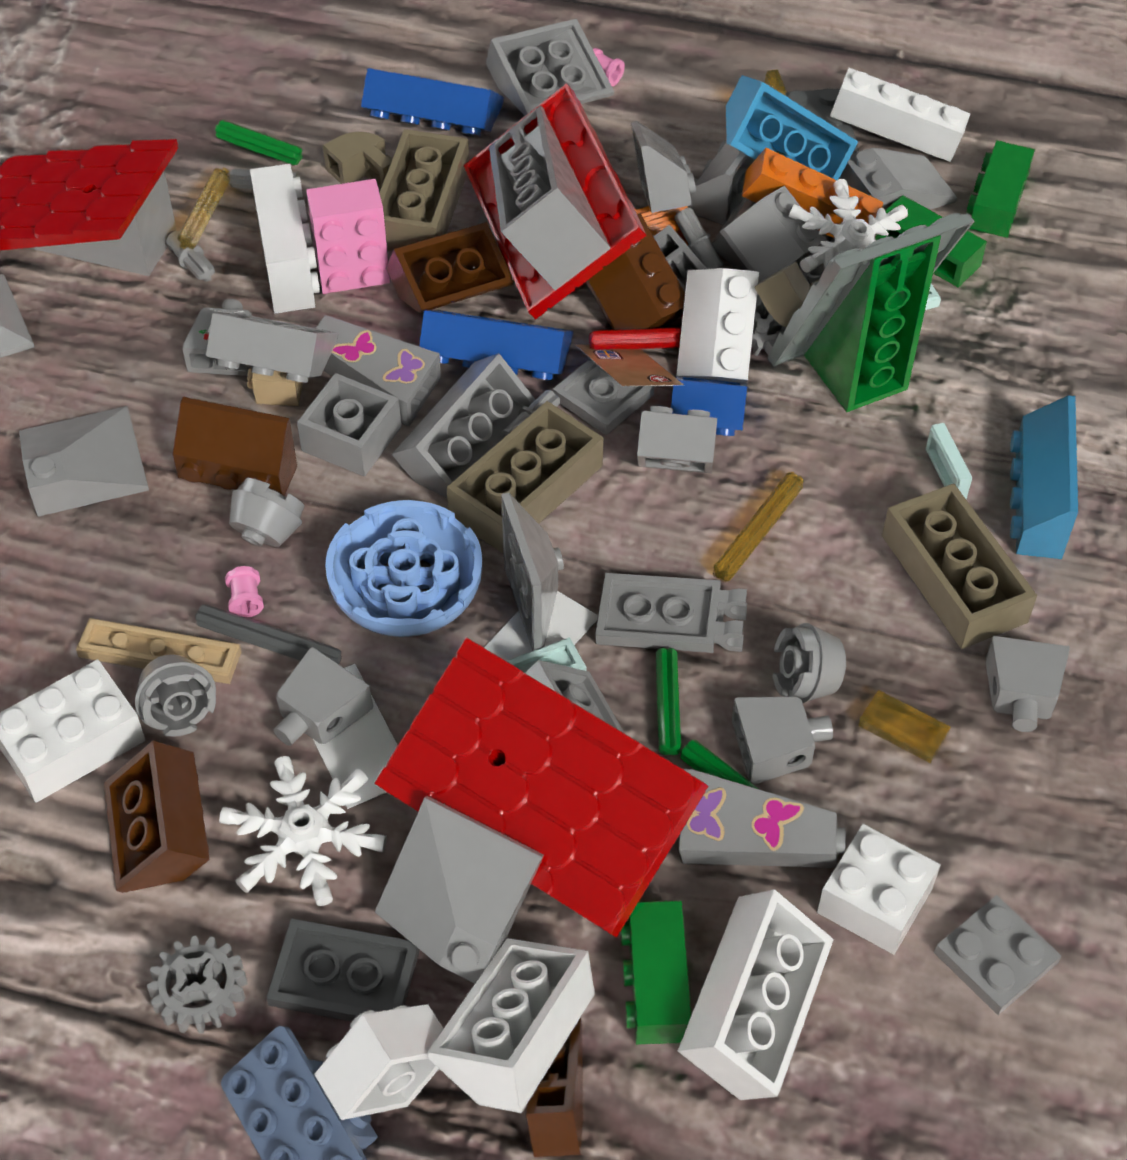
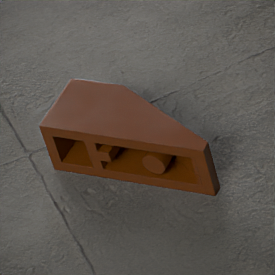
(557, 1104)

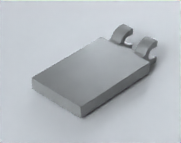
(670, 613)

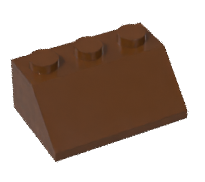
(448, 268)
(639, 288)
(230, 444)
(155, 818)

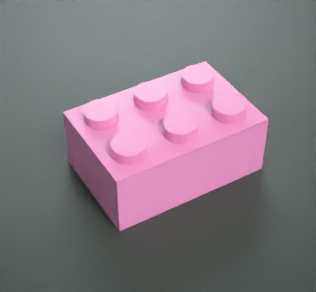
(348, 235)

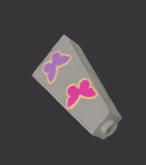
(383, 364)
(758, 829)

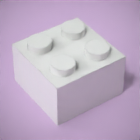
(878, 888)
(380, 1061)

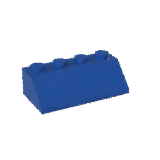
(431, 101)
(477, 337)

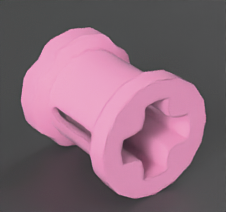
(613, 68)
(244, 591)

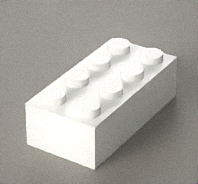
(285, 238)
(756, 996)

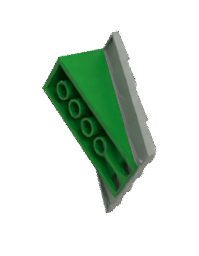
(869, 312)

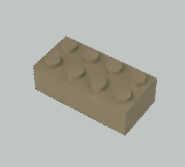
(422, 186)
(535, 463)
(958, 566)

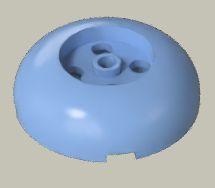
(402, 536)

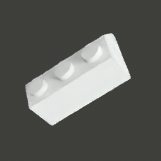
(717, 324)

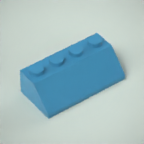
(766, 118)
(1045, 480)

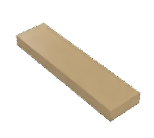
(140, 645)

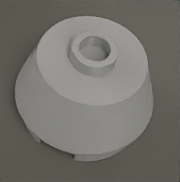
(264, 514)
(809, 663)
(174, 695)

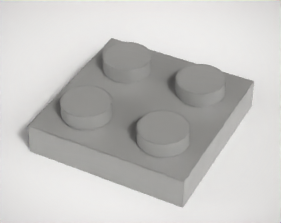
(599, 398)
(997, 954)

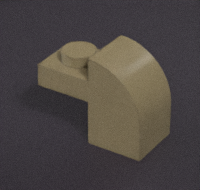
(357, 156)
(784, 292)

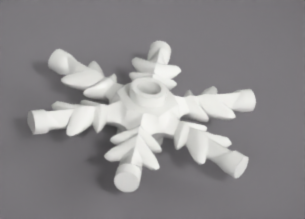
(850, 233)
(302, 830)

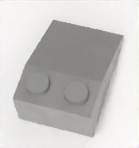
(893, 174)

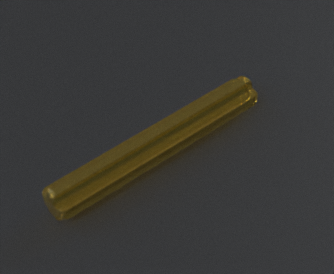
(204, 208)
(758, 527)

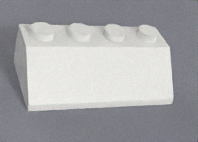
(900, 114)
(514, 1022)

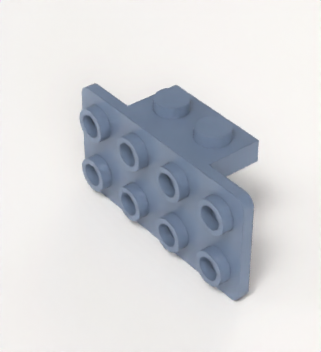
(288, 1108)

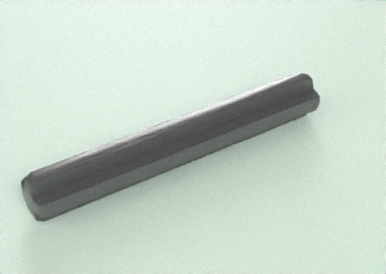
(261, 634)

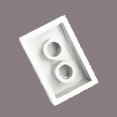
(68, 730)

